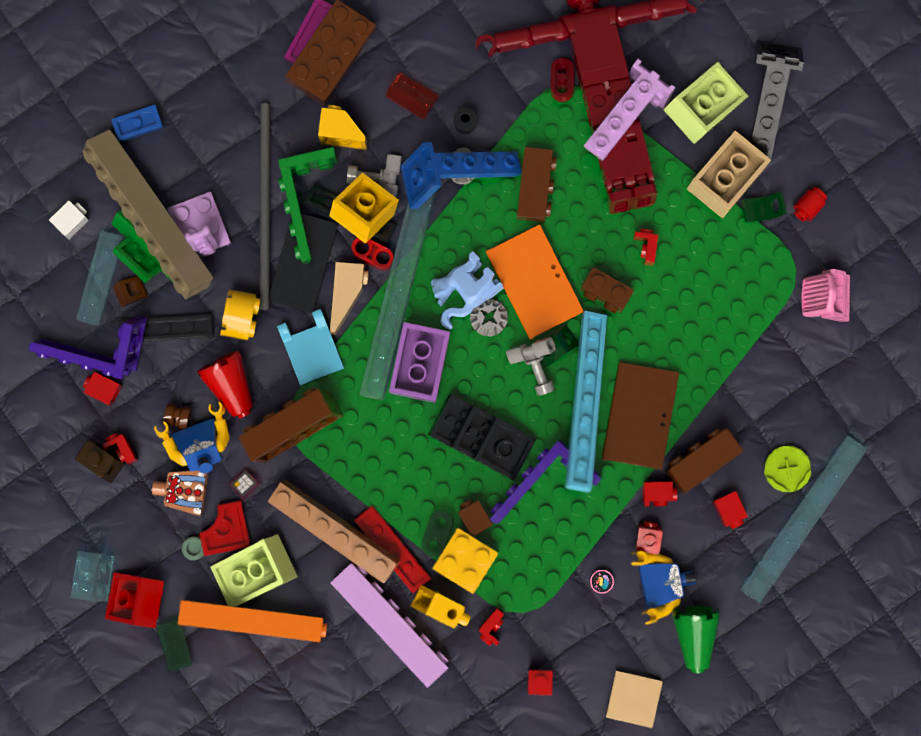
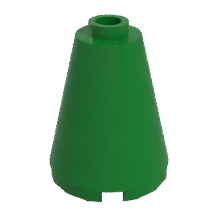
(696, 635)

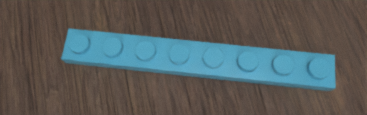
(586, 401)

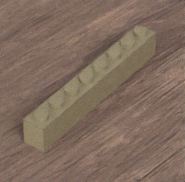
(147, 214)

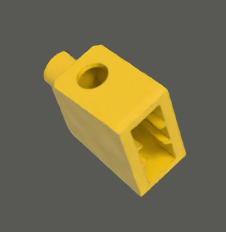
(440, 608)

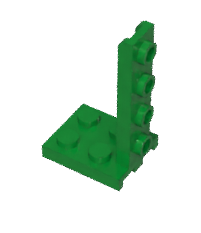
(301, 165)

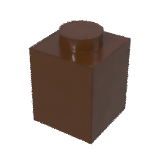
(474, 517)

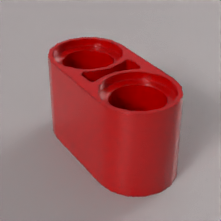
(374, 251)

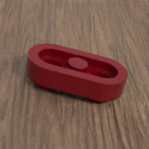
(562, 81)

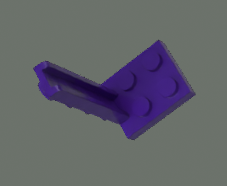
(125, 356)
(531, 476)

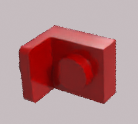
(648, 250)
(124, 449)
(492, 623)

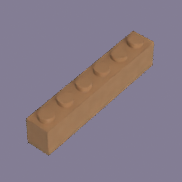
(334, 531)

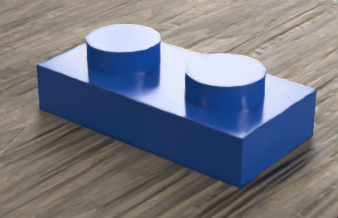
(137, 123)

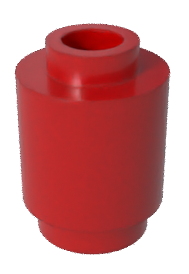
(810, 204)

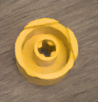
(239, 314)

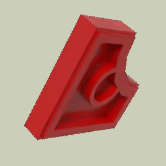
(227, 532)

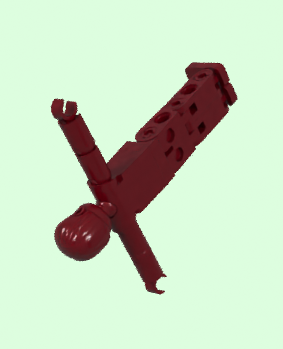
(597, 62)

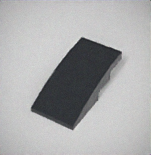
(481, 437)

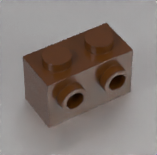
(606, 290)

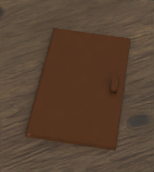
(636, 425)

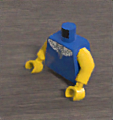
(199, 444)
(661, 584)

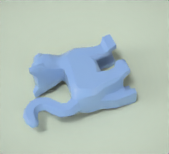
(472, 290)

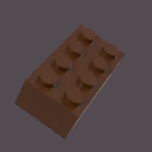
(330, 52)
(290, 425)

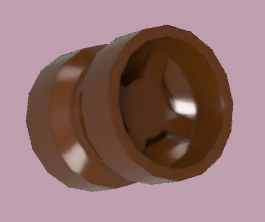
(177, 416)

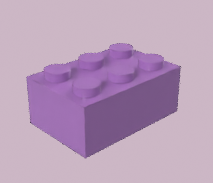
(419, 362)

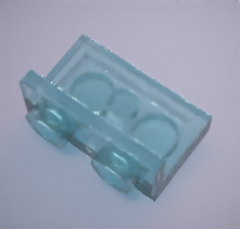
(92, 576)

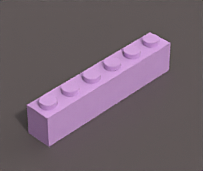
(389, 625)

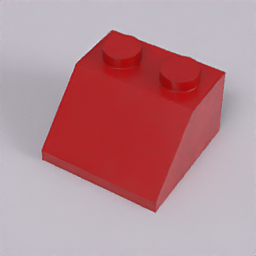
(134, 600)

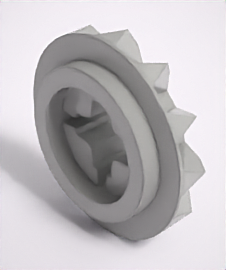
(489, 328)

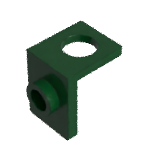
(762, 208)
(560, 345)

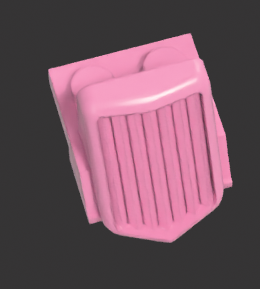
(826, 295)

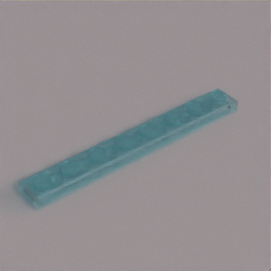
(803, 519)

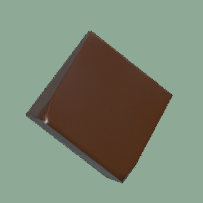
(129, 291)

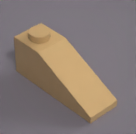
(347, 288)

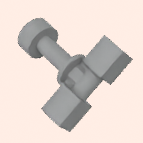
(385, 178)
(533, 355)

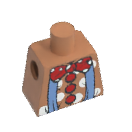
(183, 491)

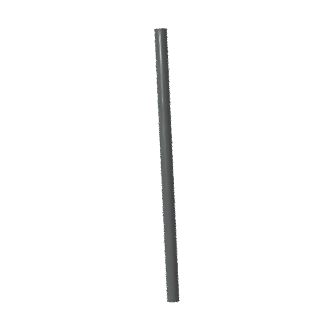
(264, 205)

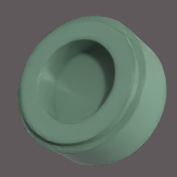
(192, 548)

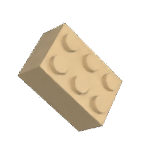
(728, 174)

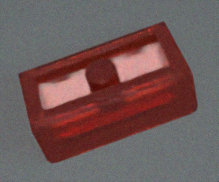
(411, 96)

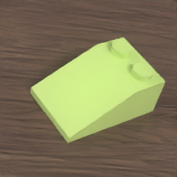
(705, 102)
(254, 571)

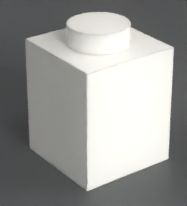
(69, 219)

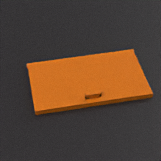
(534, 287)

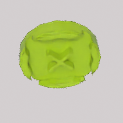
(787, 469)

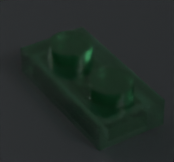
(173, 646)

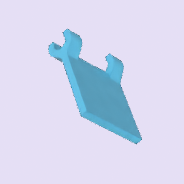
(311, 350)

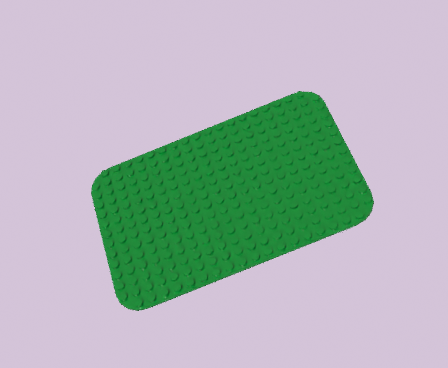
(688, 314)

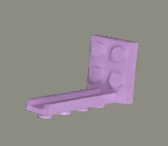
(644, 88)
(200, 224)

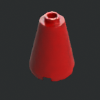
(229, 383)

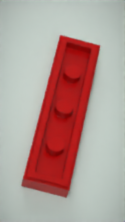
(379, 531)

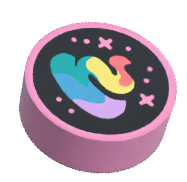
(601, 581)

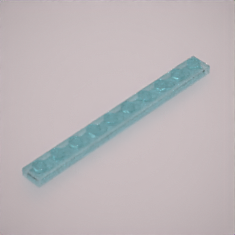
(396, 300)

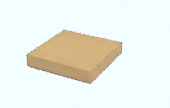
(634, 699)

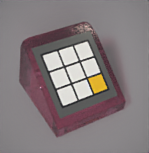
(244, 484)

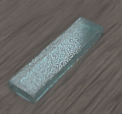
(99, 279)

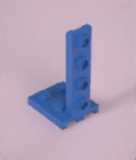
(425, 168)

